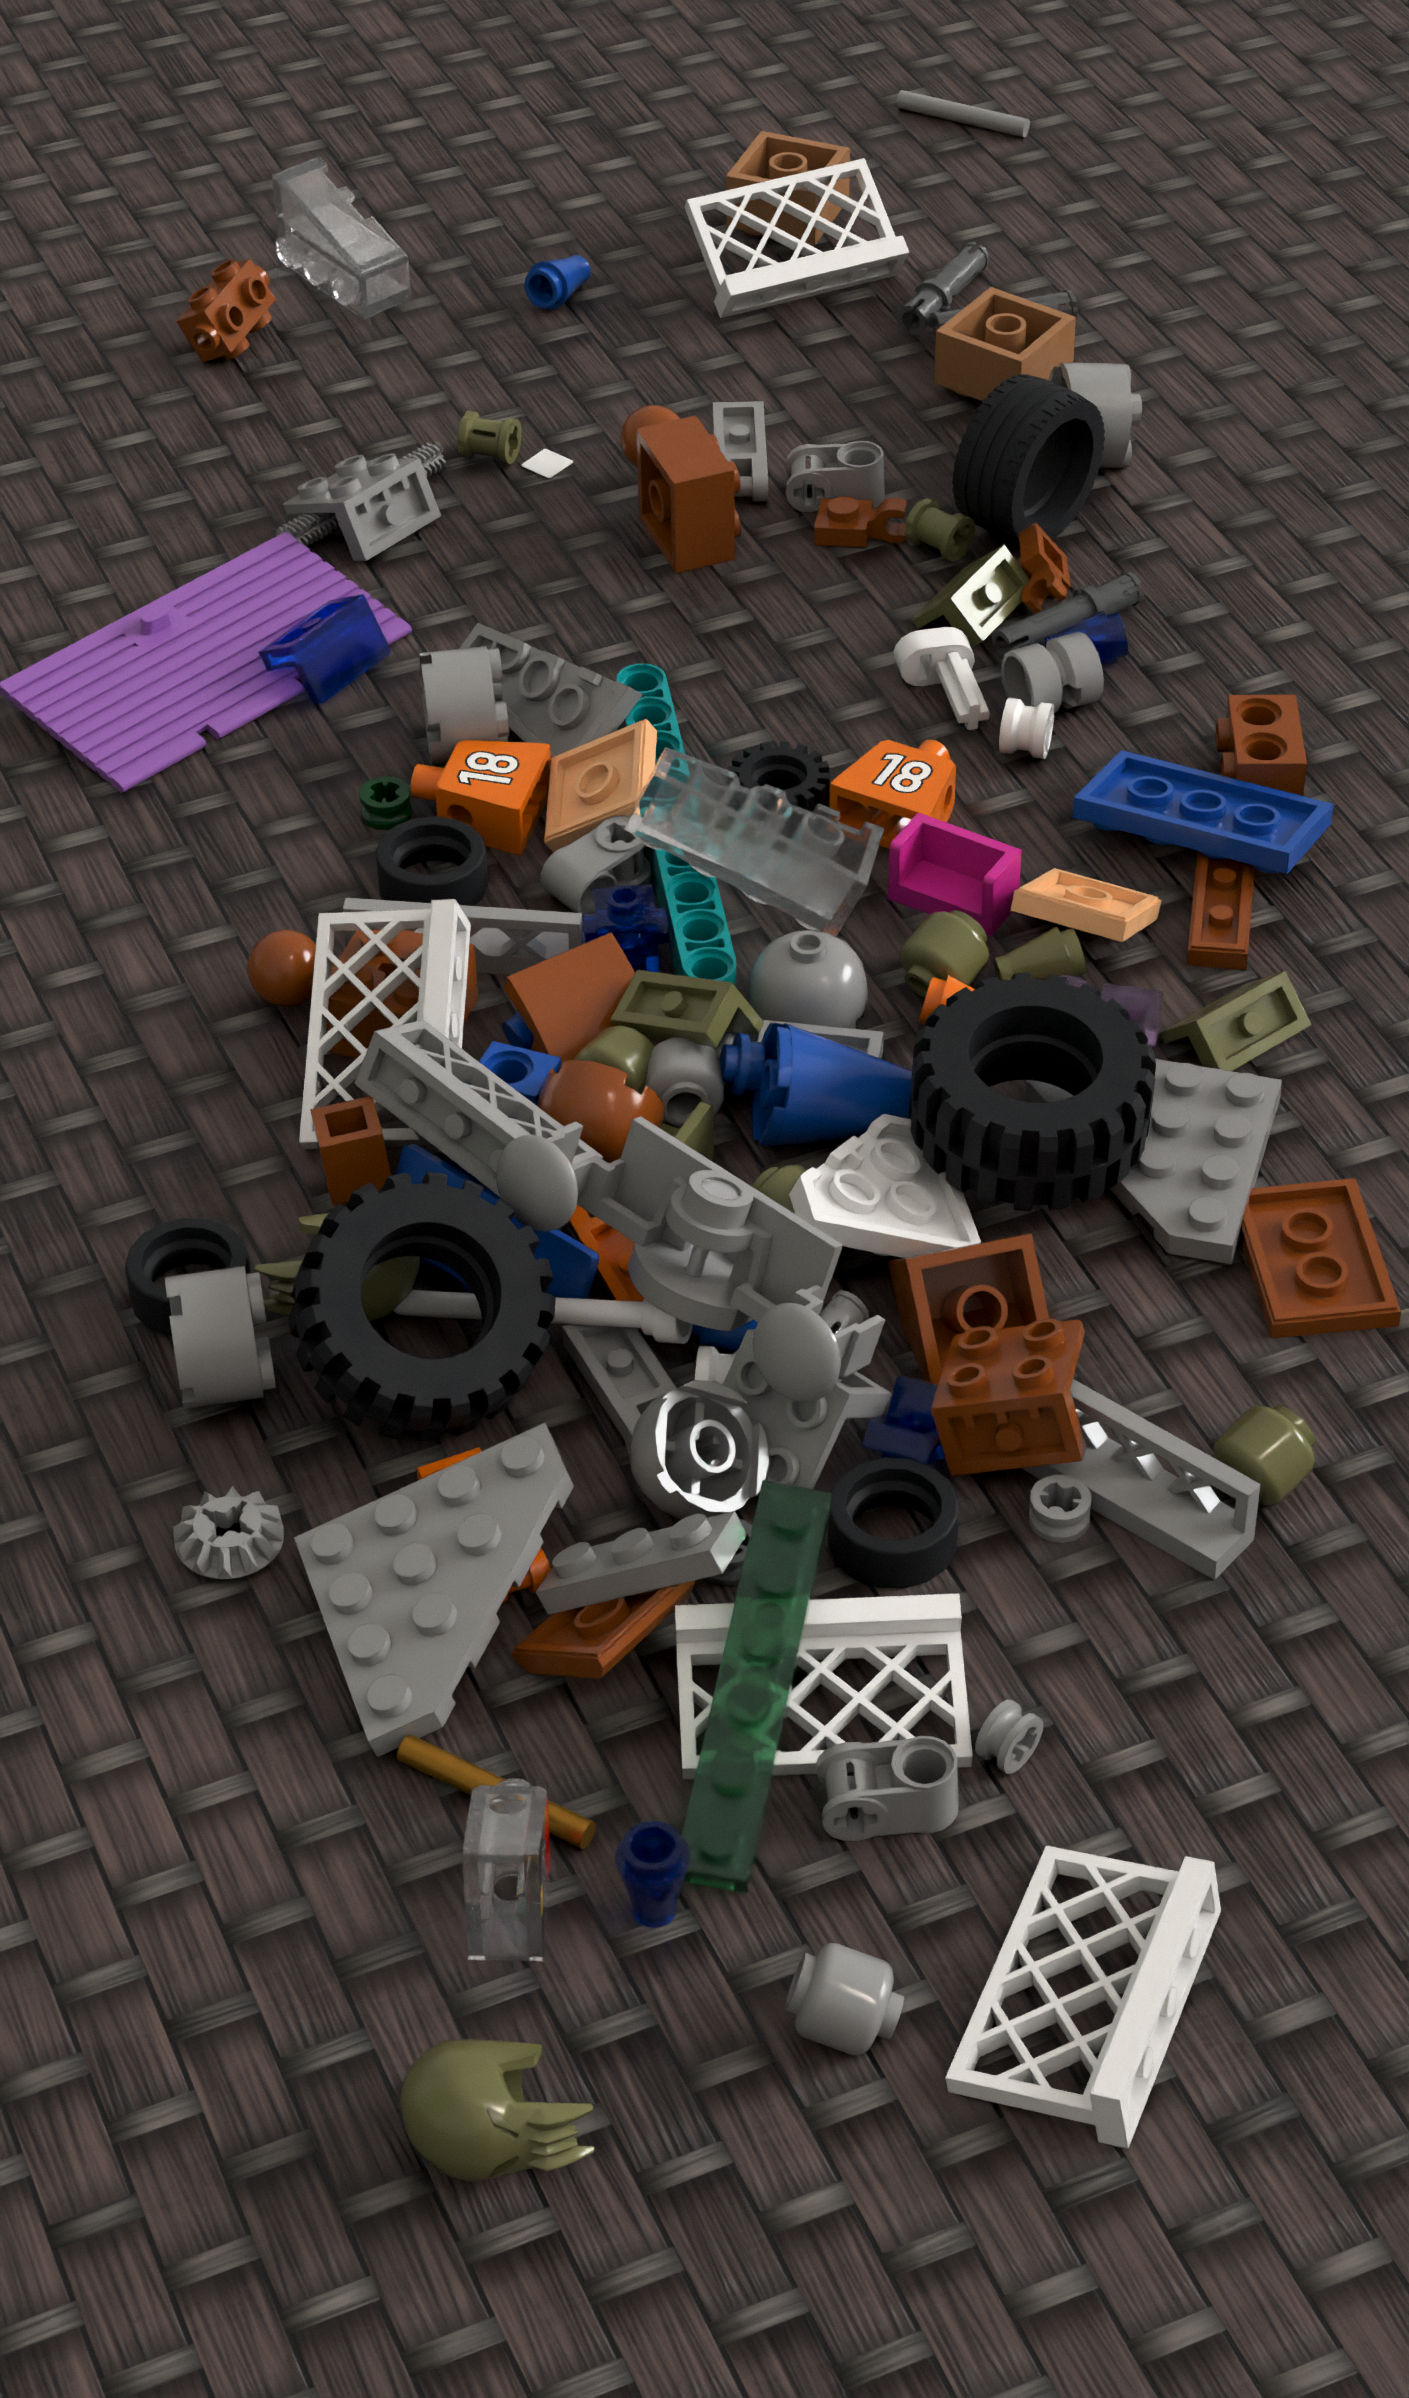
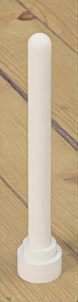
(567, 1311)

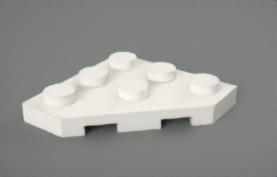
(884, 1196)

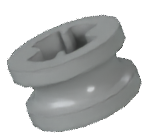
(1053, 1522)
(1009, 1736)

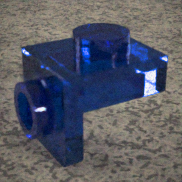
(909, 1425)

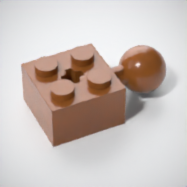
(683, 487)
(283, 973)

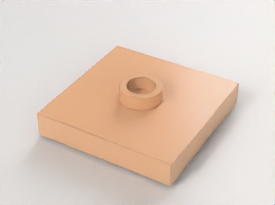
(597, 782)
(1086, 904)

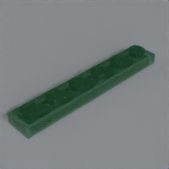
(754, 1685)

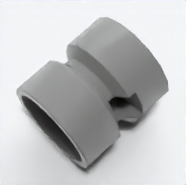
(1060, 674)

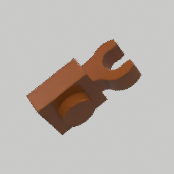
(853, 522)
(1044, 566)

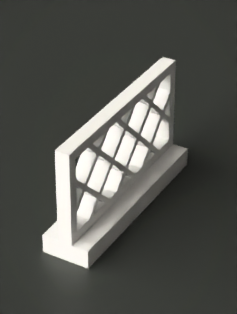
(804, 276)
(439, 1003)
(835, 1632)
(1143, 2018)

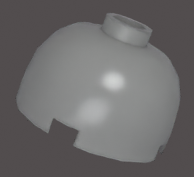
(809, 981)
(698, 1451)

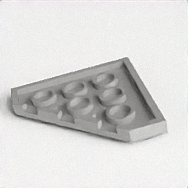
(1197, 1156)
(422, 1574)

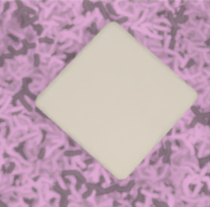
(547, 463)

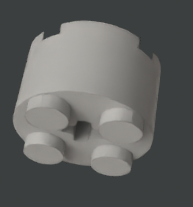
(1110, 390)
(461, 699)
(216, 1336)

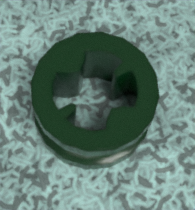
(385, 802)

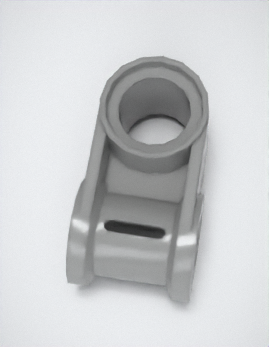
(835, 471)
(595, 863)
(895, 1787)

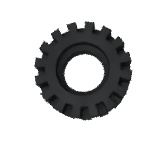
(790, 770)

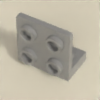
(372, 500)
(800, 1432)

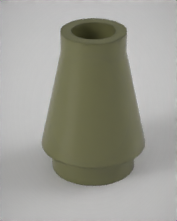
(1047, 954)

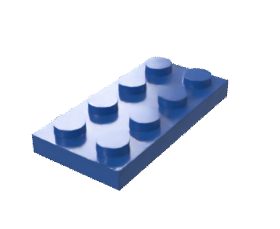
(1203, 812)

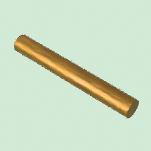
(467, 1776)

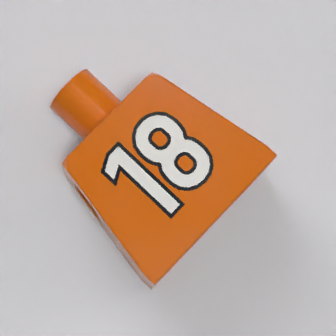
(895, 785)
(490, 787)

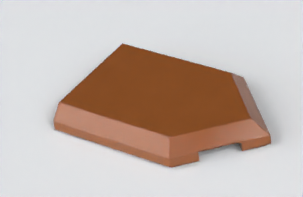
(596, 1636)

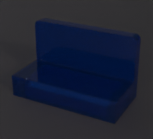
(330, 647)

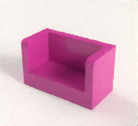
(953, 869)

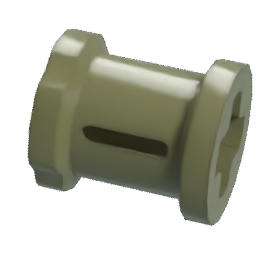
(489, 437)
(940, 529)

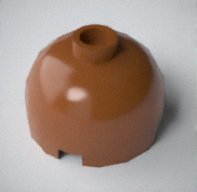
(599, 1102)

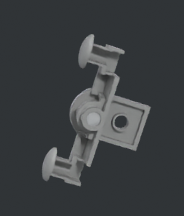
(701, 1247)

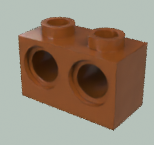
(1263, 742)

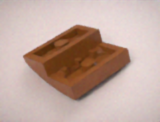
(572, 996)

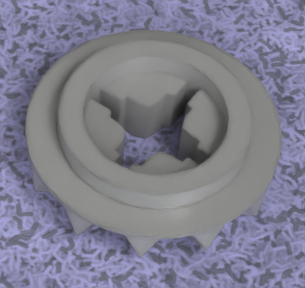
(233, 1553)

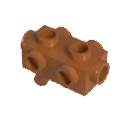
(227, 310)

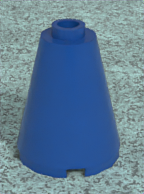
(822, 1089)

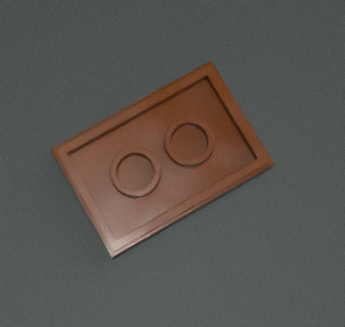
(1316, 1260)

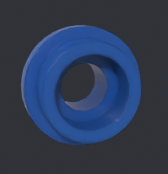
(742, 1064)

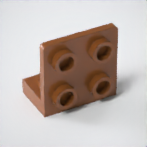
(1010, 1398)

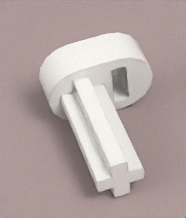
(947, 661)

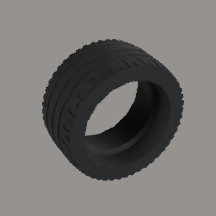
(1028, 457)

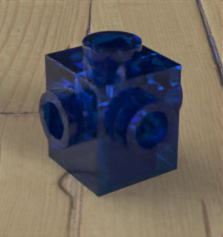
(632, 920)

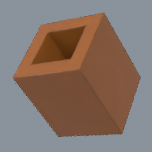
(350, 1147)

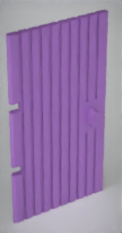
(184, 663)

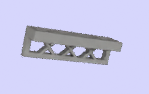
(503, 937)
(455, 1117)
(1139, 1495)

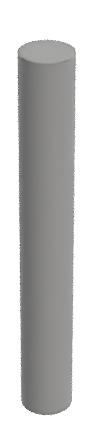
(963, 113)

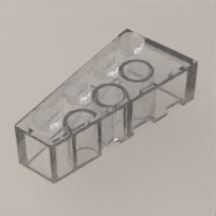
(756, 840)

